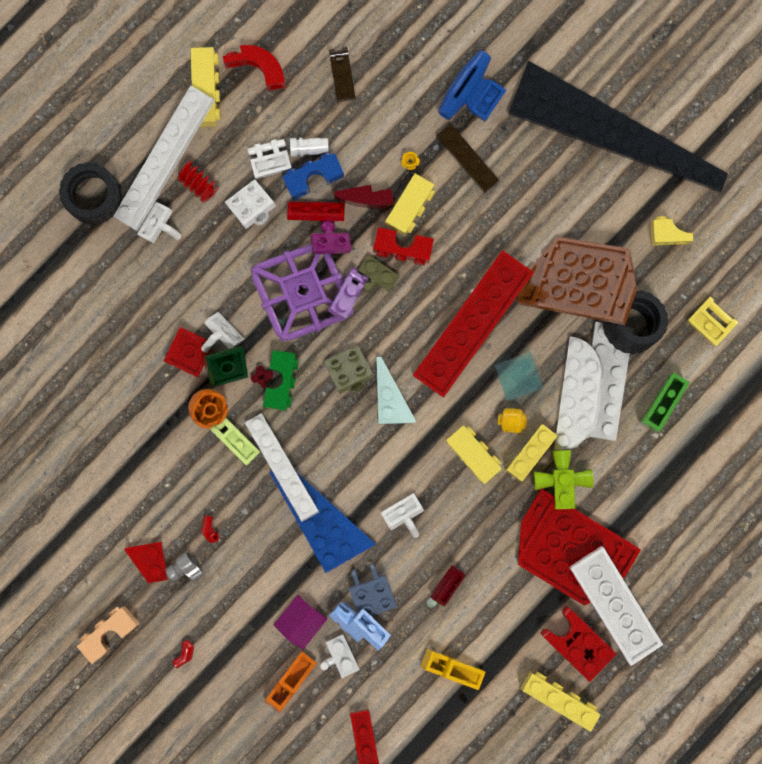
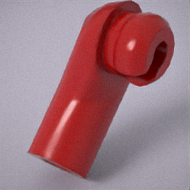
(207, 530)

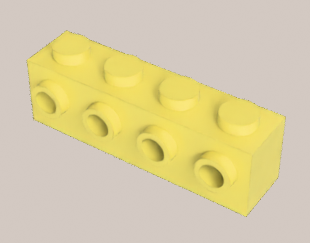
(560, 701)

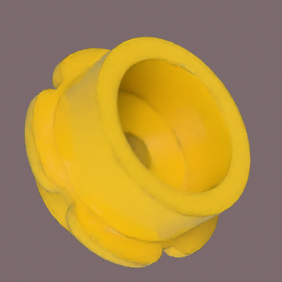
(410, 165)

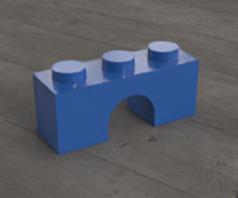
(326, 166)

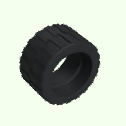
(74, 178)
(657, 322)

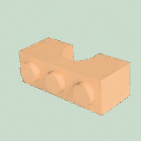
(94, 645)

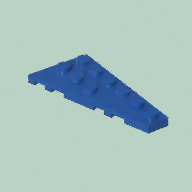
(329, 531)

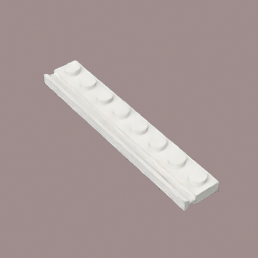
(164, 158)

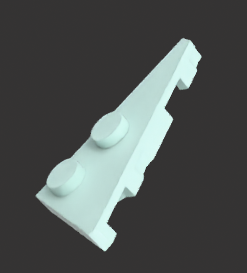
(391, 404)

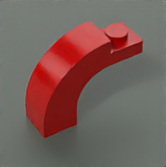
(260, 59)

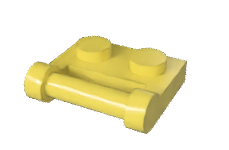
(708, 326)

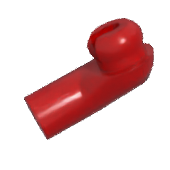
(186, 654)

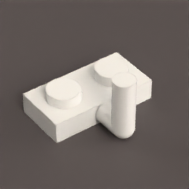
(156, 223)
(222, 330)
(402, 513)
(341, 656)

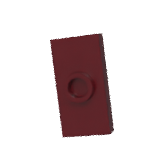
(448, 585)

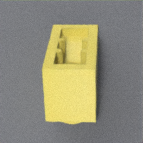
(666, 233)

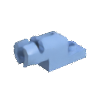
(359, 625)

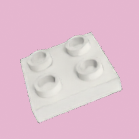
(251, 205)

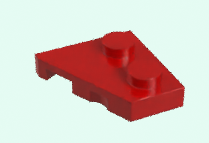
(149, 561)

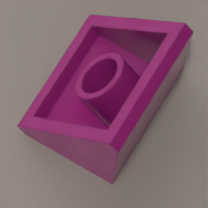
(300, 622)

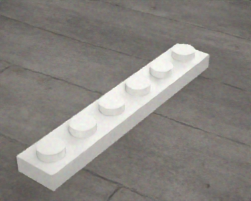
(281, 467)

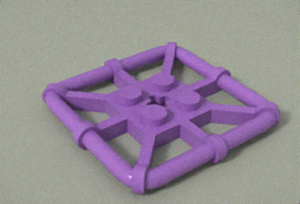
(290, 286)

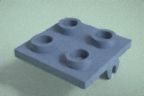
(373, 595)

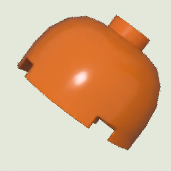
(207, 408)

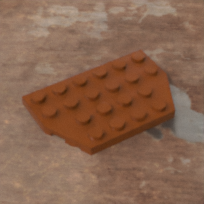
(582, 281)

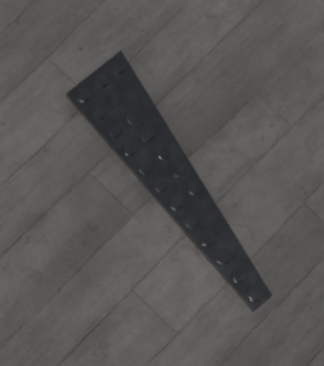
(571, 112)

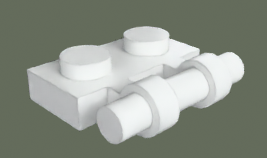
(272, 163)

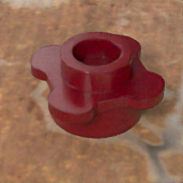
(267, 376)

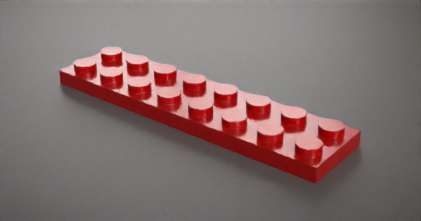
(473, 323)

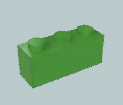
(664, 402)

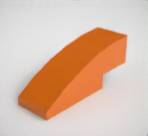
(290, 682)

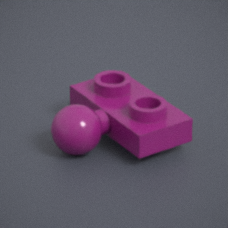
(330, 242)

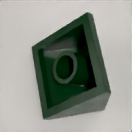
(226, 366)

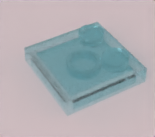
(519, 376)

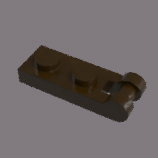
(342, 75)

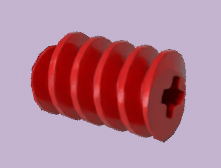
(197, 183)

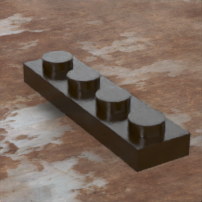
(467, 158)

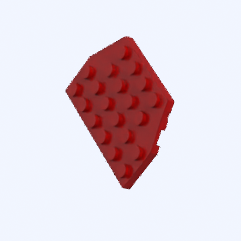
(559, 538)

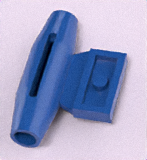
(470, 89)

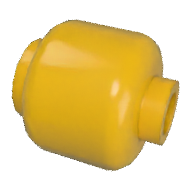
(512, 420)

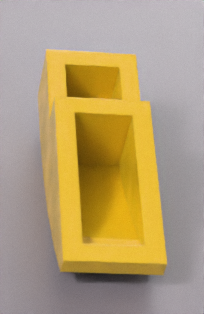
(452, 669)

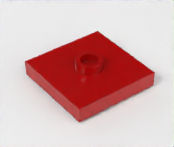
(186, 352)

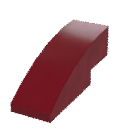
(365, 198)

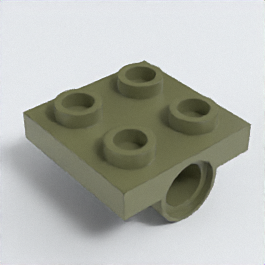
(349, 370)

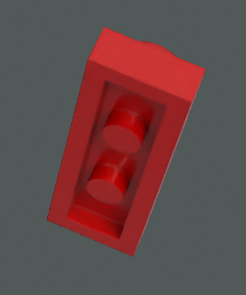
(316, 211)
(364, 737)

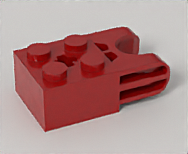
(576, 641)

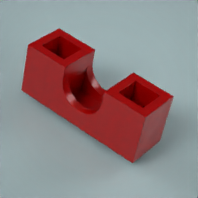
(386, 245)

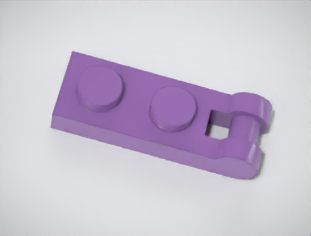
(347, 294)

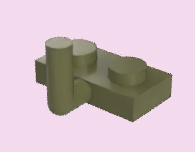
(378, 274)

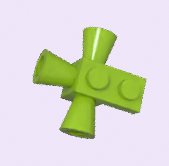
(563, 480)

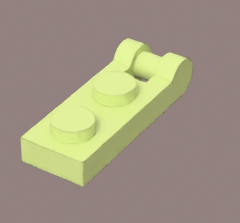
(236, 441)

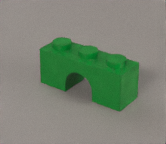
(280, 397)

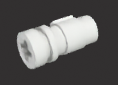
(309, 146)

